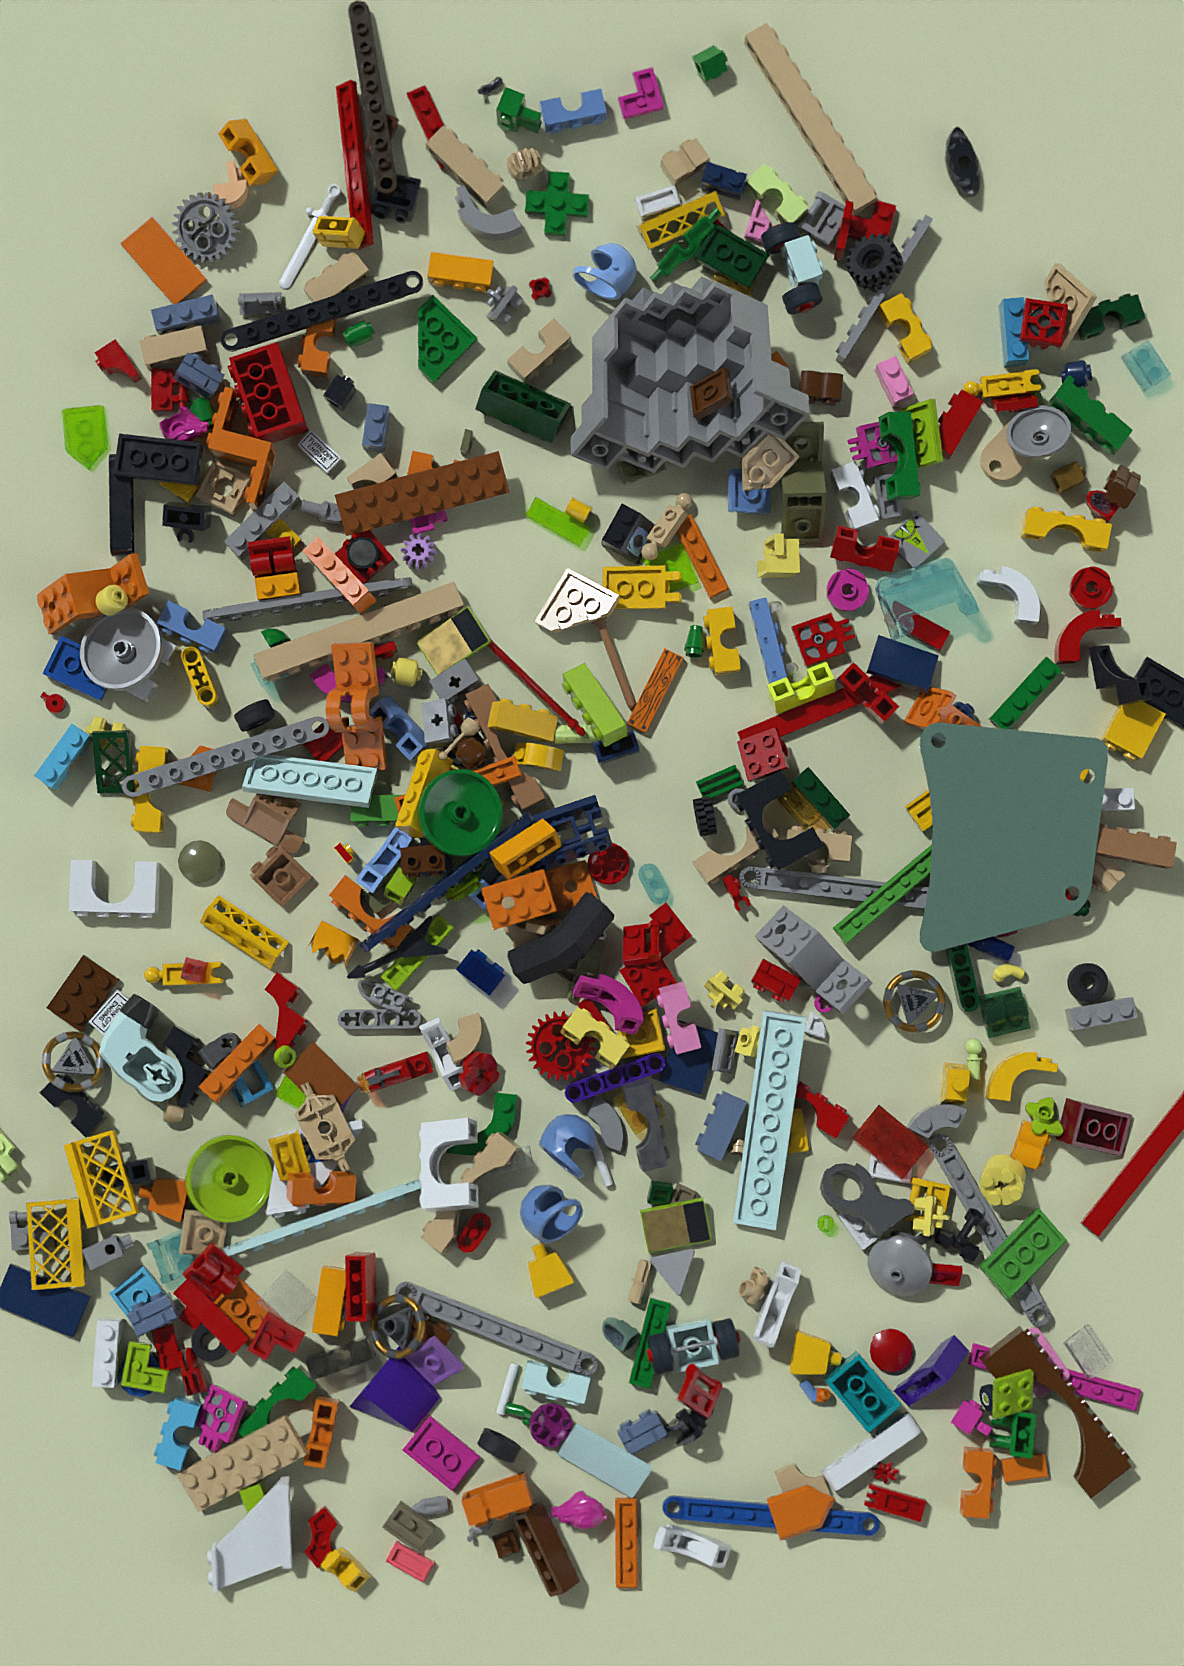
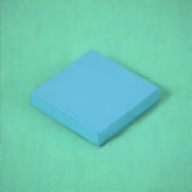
(136, 1289)

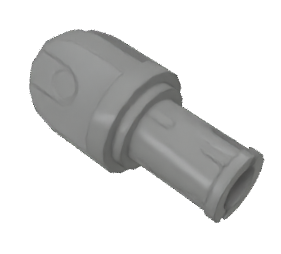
(326, 511)

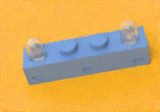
(766, 635)

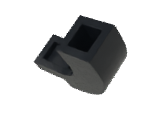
(138, 1171)

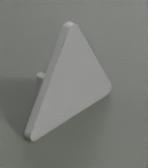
(674, 1268)

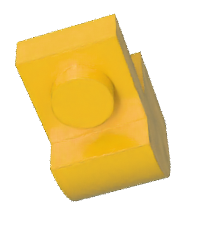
(539, 756)
(346, 1568)

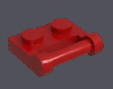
(635, 943)
(696, 1397)

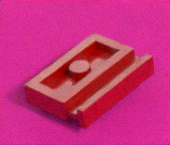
(326, 746)

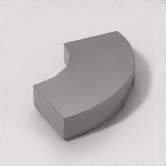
(608, 1122)

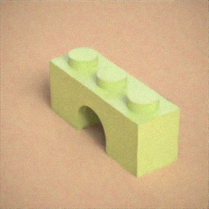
(765, 183)

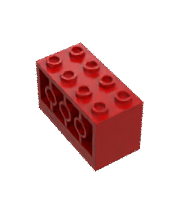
(276, 386)

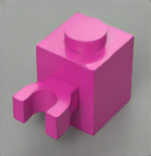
(969, 1418)

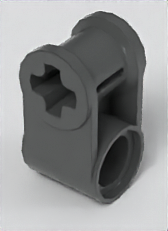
(217, 1051)

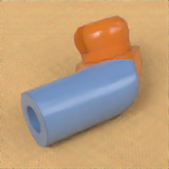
(815, 1394)

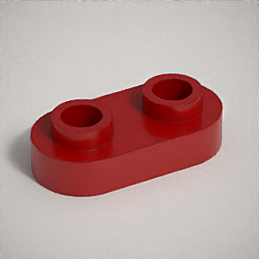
(474, 1232)

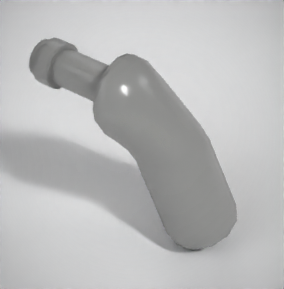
(479, 1530)

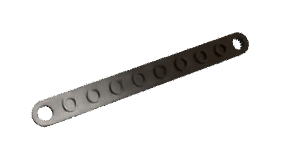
(372, 98)

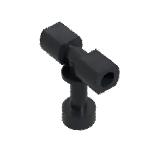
(960, 1239)

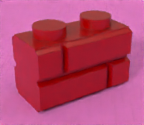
(775, 980)

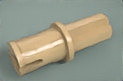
(639, 1281)

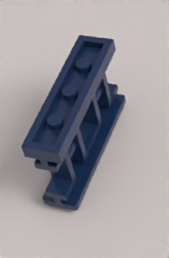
(564, 818)

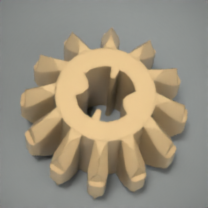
(524, 164)

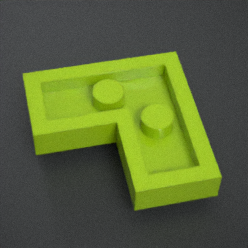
(138, 1373)

